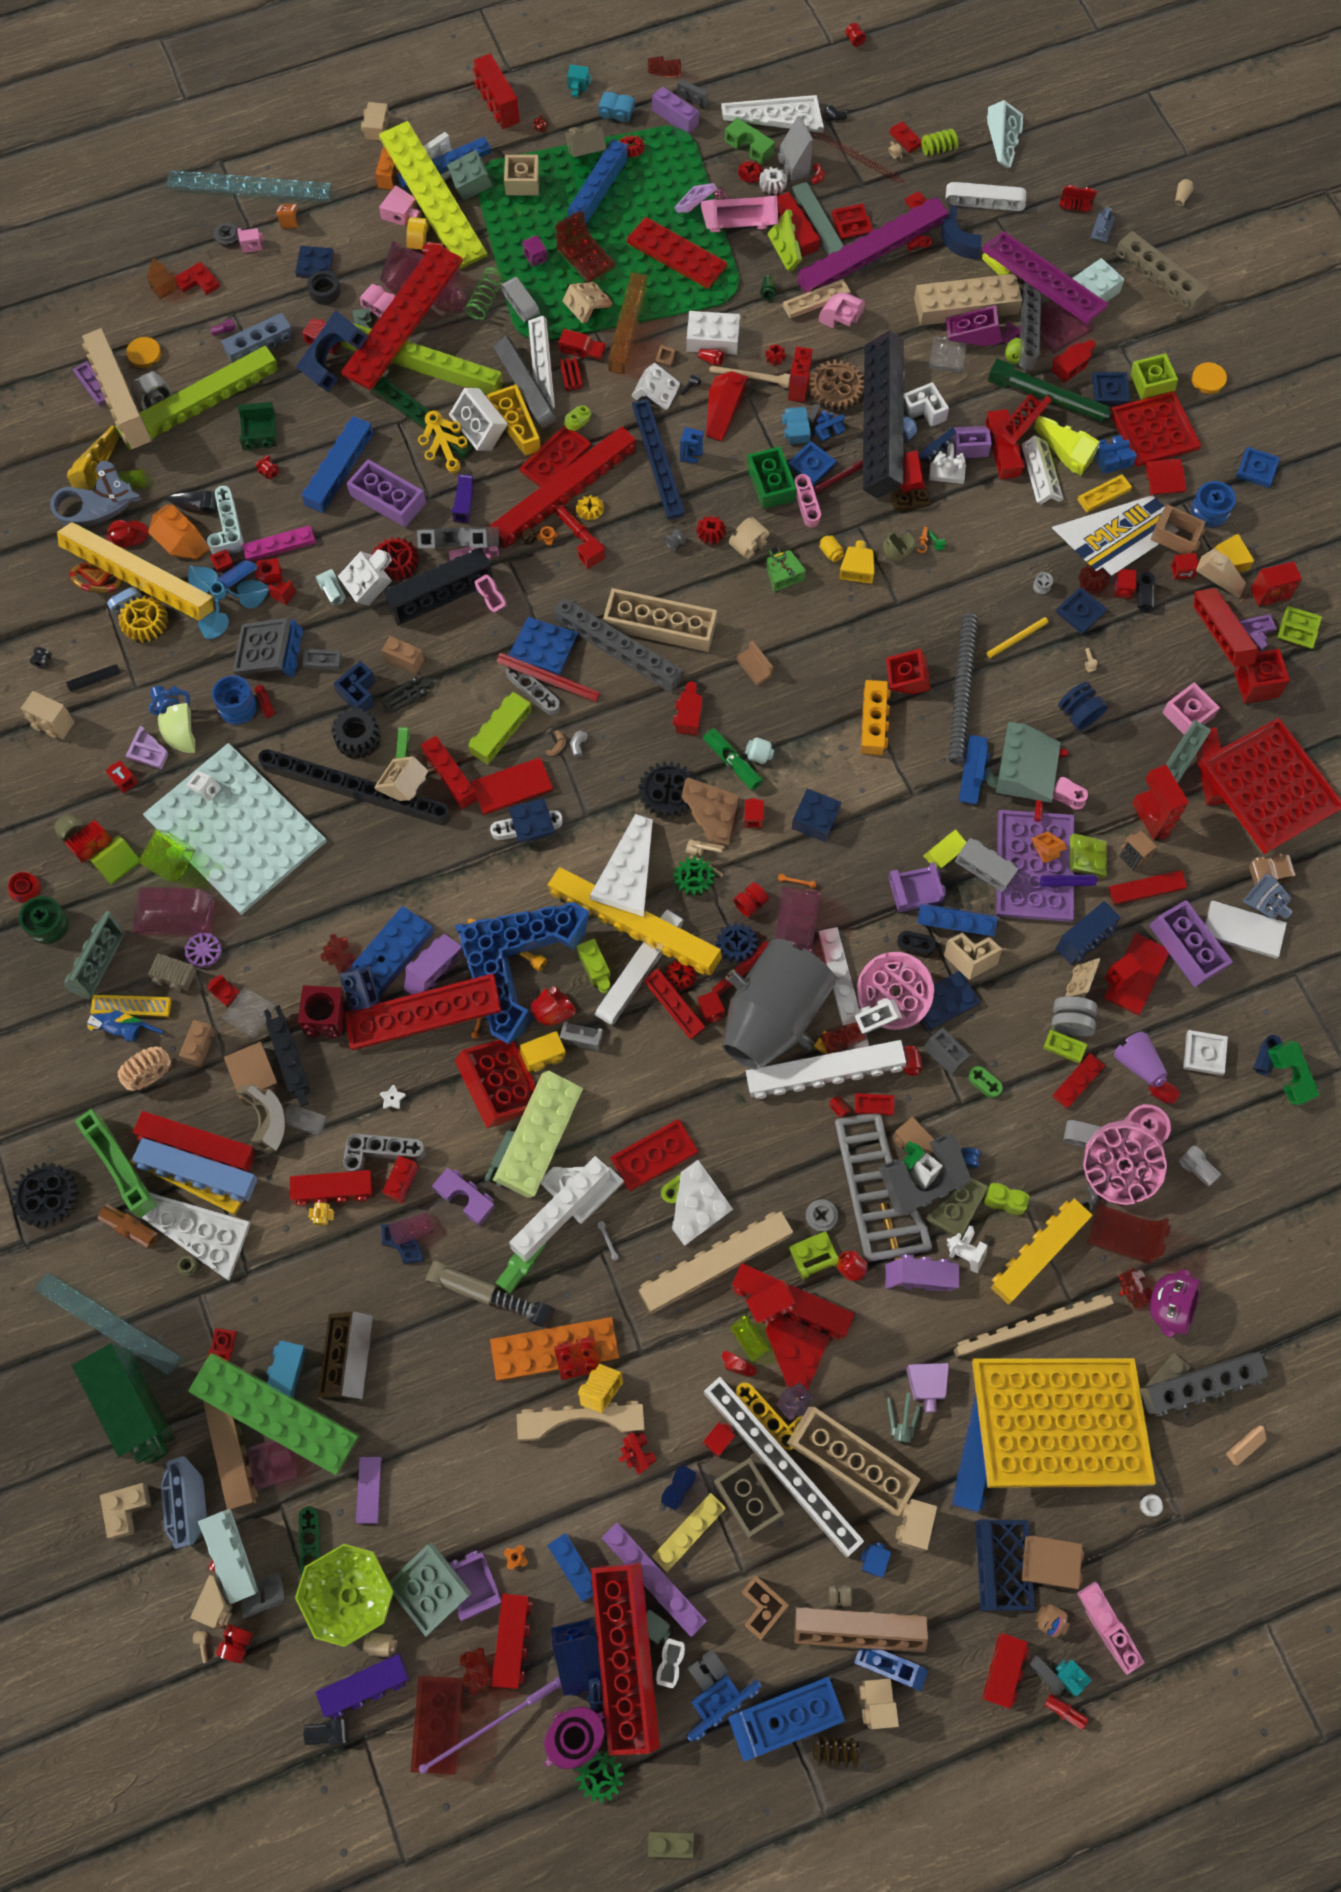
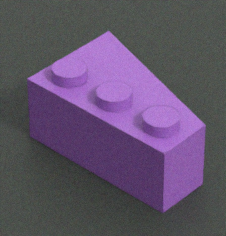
(431, 964)
(922, 1273)

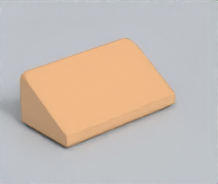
(1247, 1445)

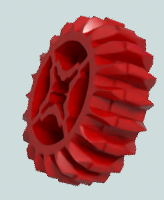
(403, 553)

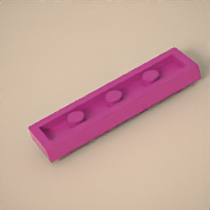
(278, 543)

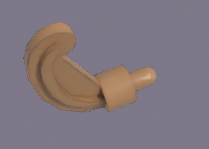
(559, 745)

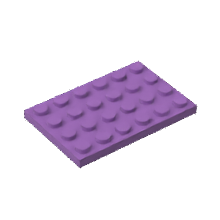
(1023, 894)

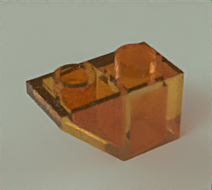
(159, 280)

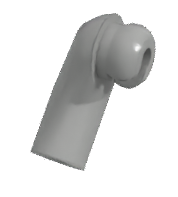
(578, 737)

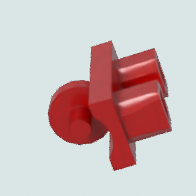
(633, 1454)

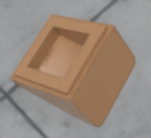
(666, 355)

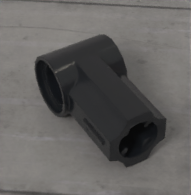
(1145, 592)
(331, 1732)

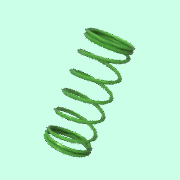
(477, 306)

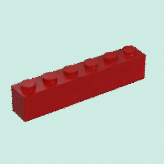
(1225, 627)
(194, 1141)
(808, 1308)

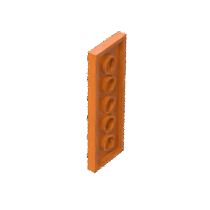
(534, 1351)

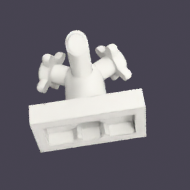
(947, 468)
(963, 1249)

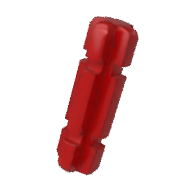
(264, 701)

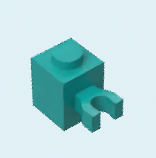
(578, 79)
(1072, 1676)

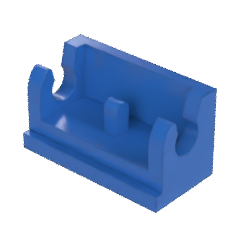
(691, 444)

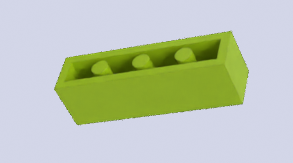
(499, 728)

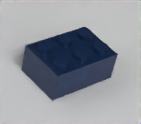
(1088, 933)

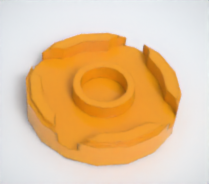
(143, 352)
(1209, 378)

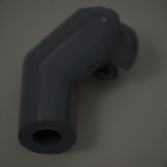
(834, 114)

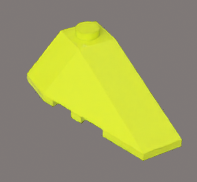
(1072, 447)

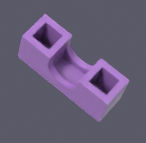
(451, 1184)

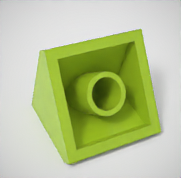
(115, 859)

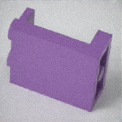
(917, 887)
(479, 1580)

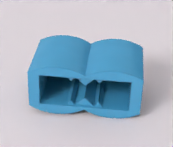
(616, 107)
(797, 425)

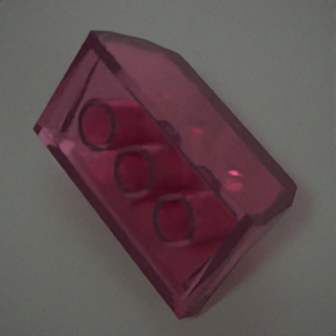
(173, 911)
(798, 916)

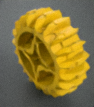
(143, 625)

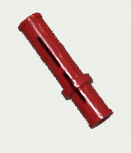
(580, 531)

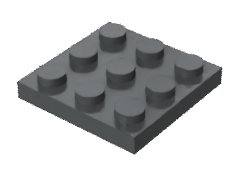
(261, 646)

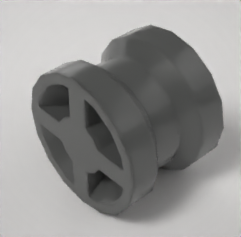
(674, 540)

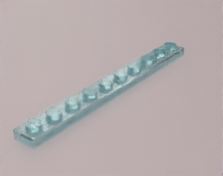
(249, 185)

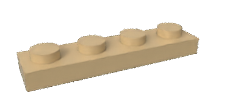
(813, 299)

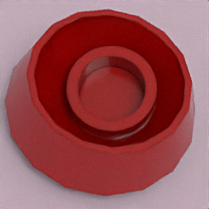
(23, 886)

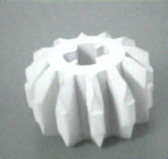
(773, 181)

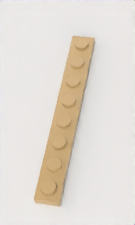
(1041, 1322)

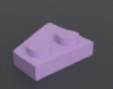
(694, 197)
(147, 750)

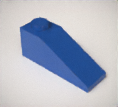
(892, 1667)

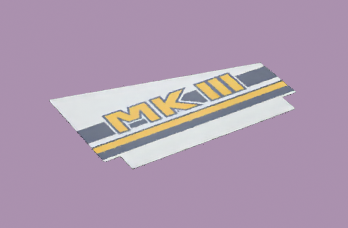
(1116, 534)

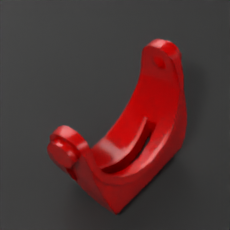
(738, 1365)

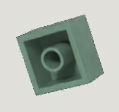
(469, 175)

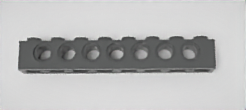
(618, 645)

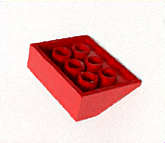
(496, 1080)

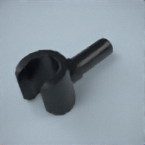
(694, 380)

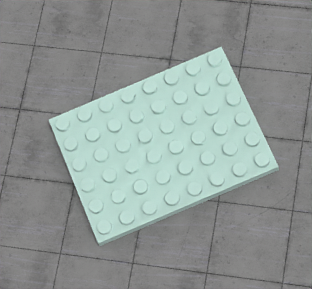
(242, 836)

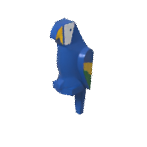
(119, 1024)

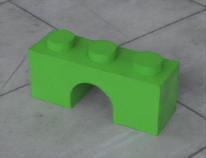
(741, 133)

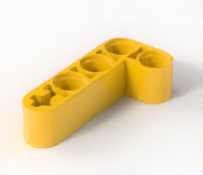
(769, 1414)

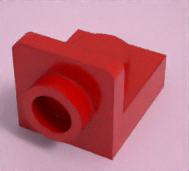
(223, 990)

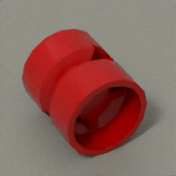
(751, 899)
(235, 1641)

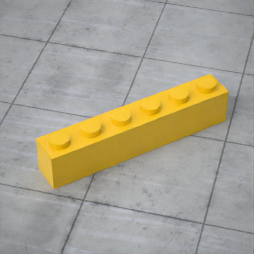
(1041, 1251)

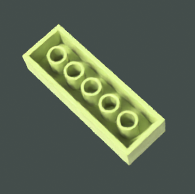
(538, 1134)

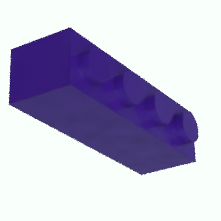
(363, 1685)

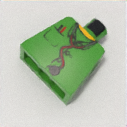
(784, 569)

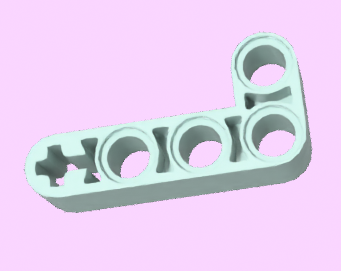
(229, 534)

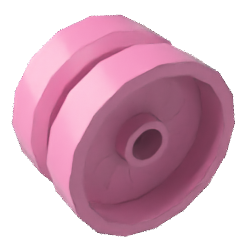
(1152, 1118)

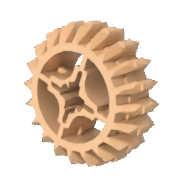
(144, 1068)

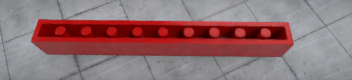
(564, 486)

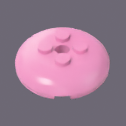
(904, 971)

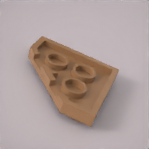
(712, 809)

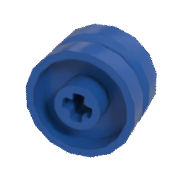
(1213, 503)

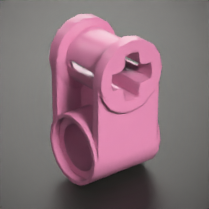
(1069, 792)

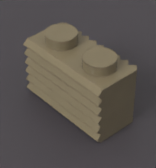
(172, 972)

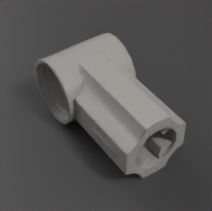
(1195, 1161)

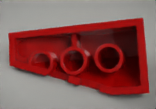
(723, 401)

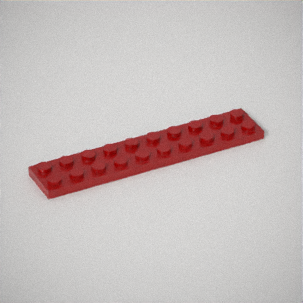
(402, 316)

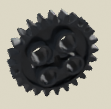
(652, 788)
(45, 1177)

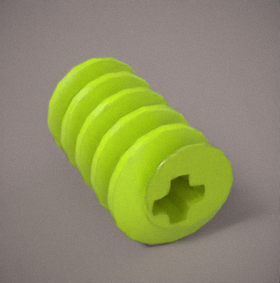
(939, 140)

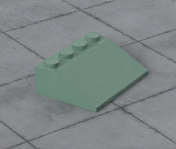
(1028, 763)
(95, 957)

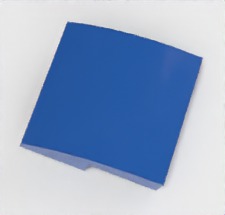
(236, 573)

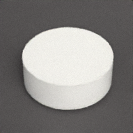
(1151, 1505)

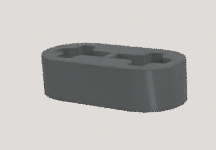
(1046, 1675)

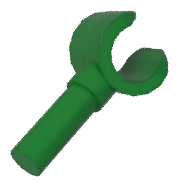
(938, 543)

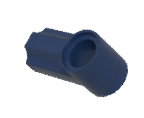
(1263, 1063)

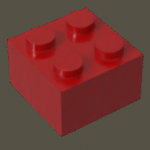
(1276, 584)

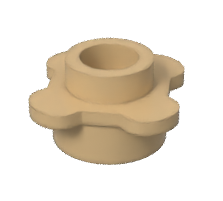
(895, 150)

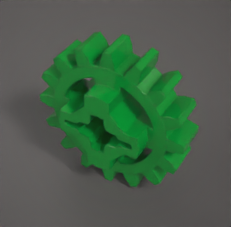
(694, 885)
(614, 1780)

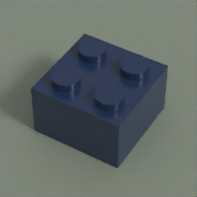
(816, 815)

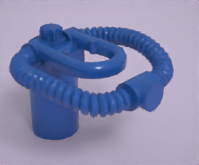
(160, 700)

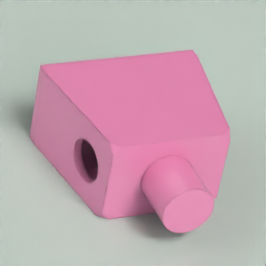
(399, 207)

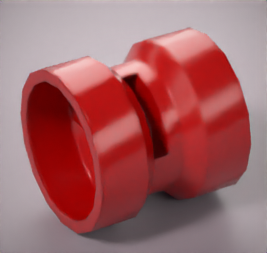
(855, 34)

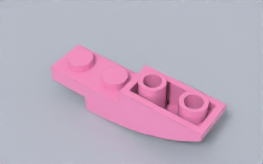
(1110, 1629)

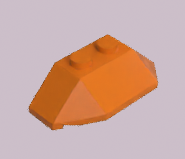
(177, 534)

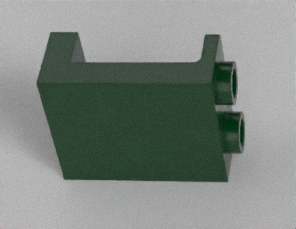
(257, 425)

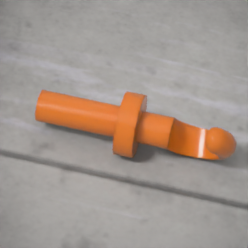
(923, 539)

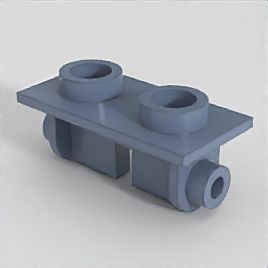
(1103, 225)

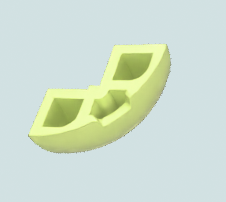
(176, 728)

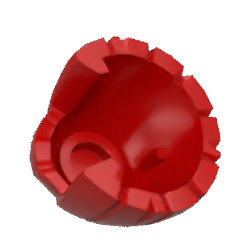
(552, 1007)

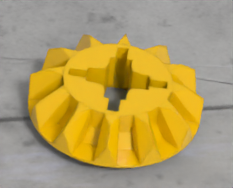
(596, 510)

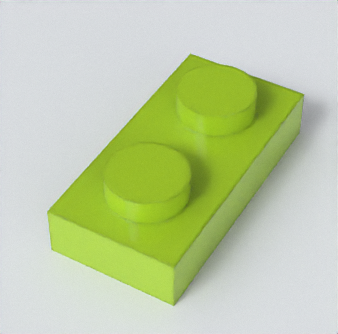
(1064, 1046)

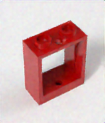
(800, 374)

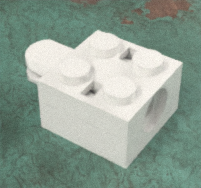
(366, 576)

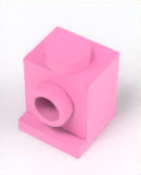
(250, 240)

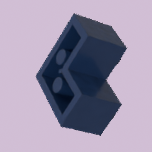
(353, 687)

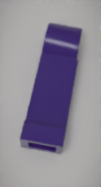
(463, 499)

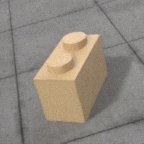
(375, 120)

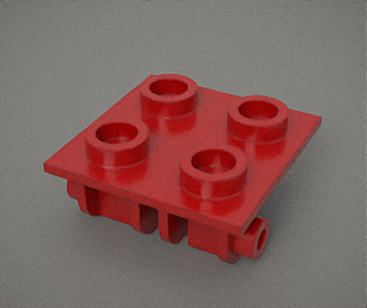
(1072, 193)
(576, 1358)

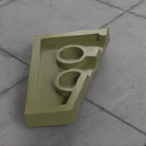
(958, 1209)

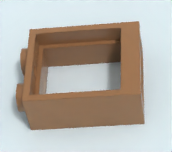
(1182, 520)

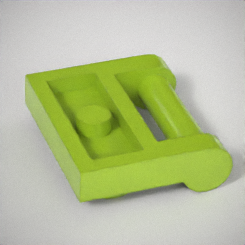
(811, 1249)

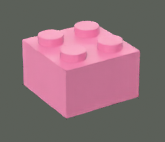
(1190, 706)

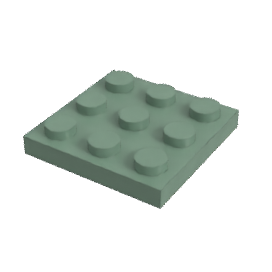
(429, 1589)

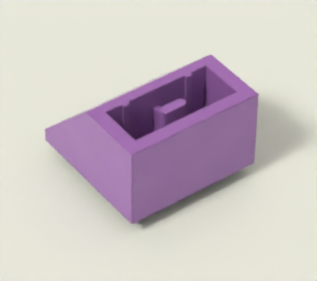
(972, 441)

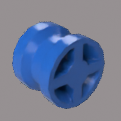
(971, 1157)

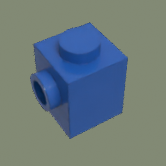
(875, 1559)

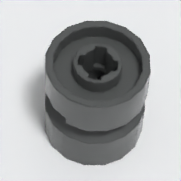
(715, 1666)

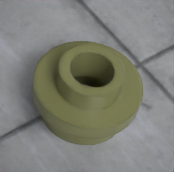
(183, 1261)

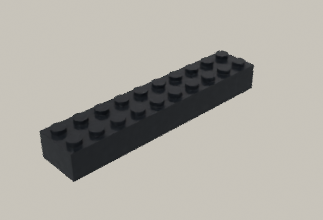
(883, 414)

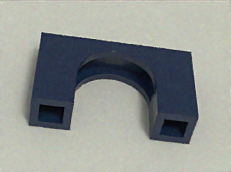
(314, 360)

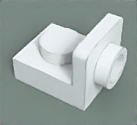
(204, 785)

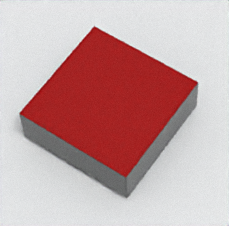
(813, 415)

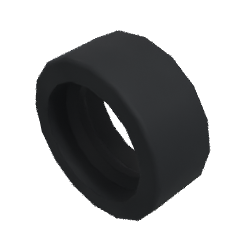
(323, 277)

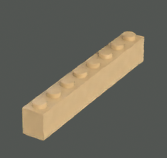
(715, 1262)

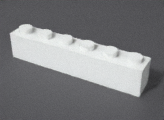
(560, 1209)

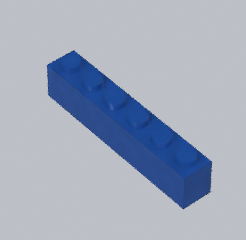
(600, 180)
(337, 464)
(972, 1471)

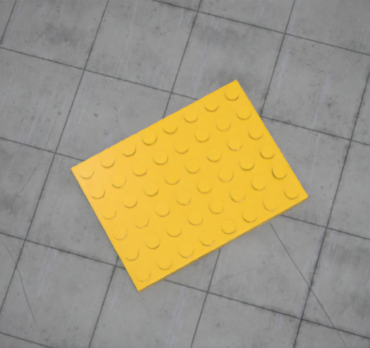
(1062, 1423)

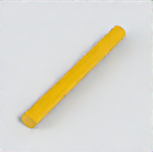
(1017, 637)

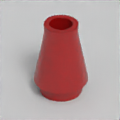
(712, 356)

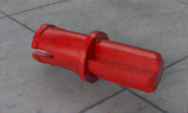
(1066, 1711)

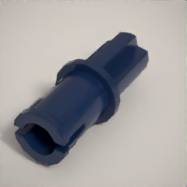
(595, 1695)

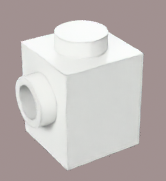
(925, 1171)

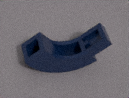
(958, 241)

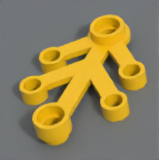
(441, 439)

